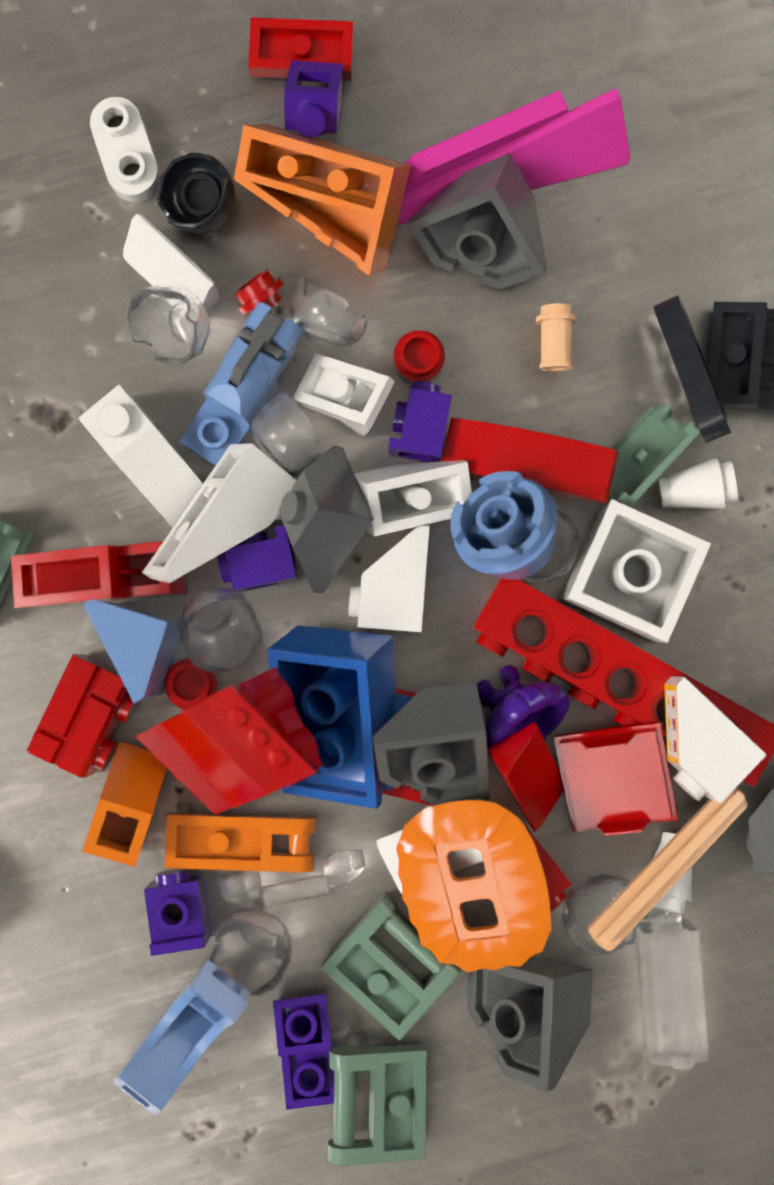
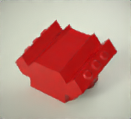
(237, 743)

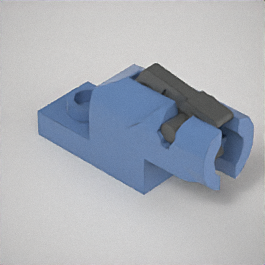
(242, 383)

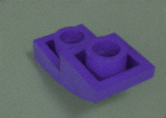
(304, 1047)

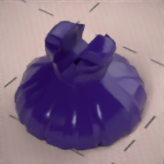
(521, 705)

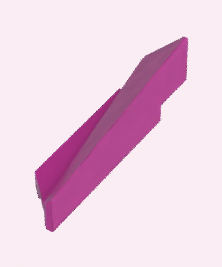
(540, 136)

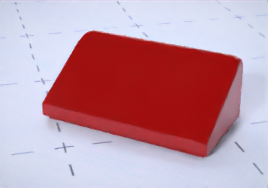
(529, 773)

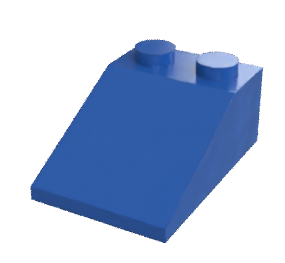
(343, 697)

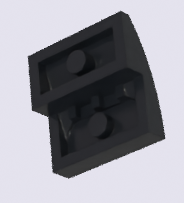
(743, 355)

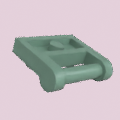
(379, 979)
(395, 1104)

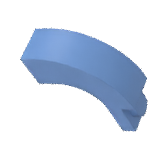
(181, 1037)

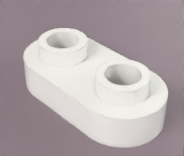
(125, 146)

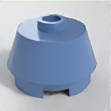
(505, 526)

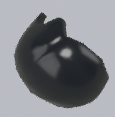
(196, 193)

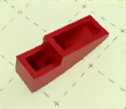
(557, 463)
(88, 574)

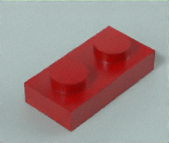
(280, 40)

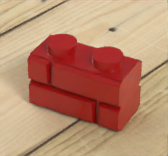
(83, 718)

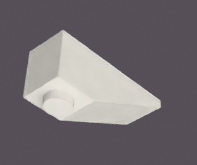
(142, 453)
(229, 508)

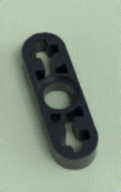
(692, 369)

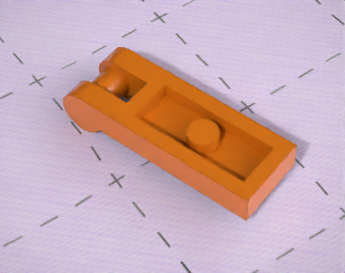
(238, 842)

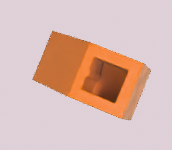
(125, 805)

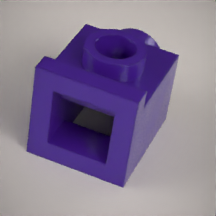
(313, 109)
(421, 423)
(259, 562)
(189, 893)

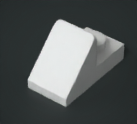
(343, 392)

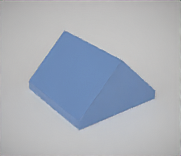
(138, 645)

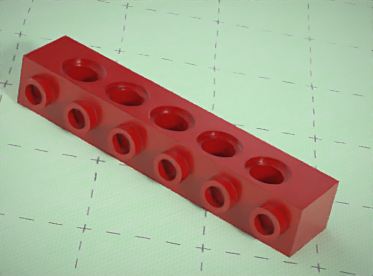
(607, 652)

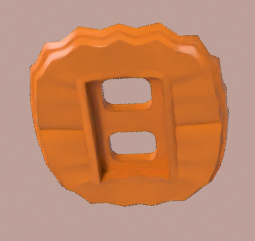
(511, 881)

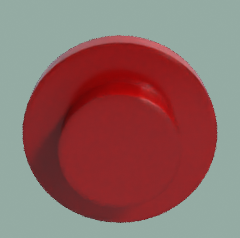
(259, 289)
(419, 356)
(188, 684)

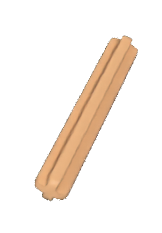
(665, 870)

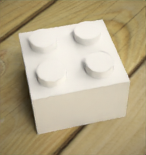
(635, 572)

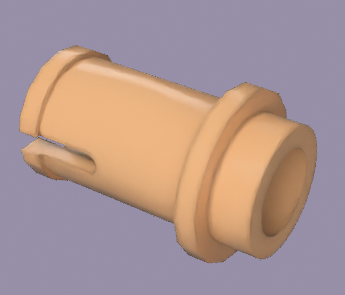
(556, 336)

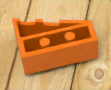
(328, 188)

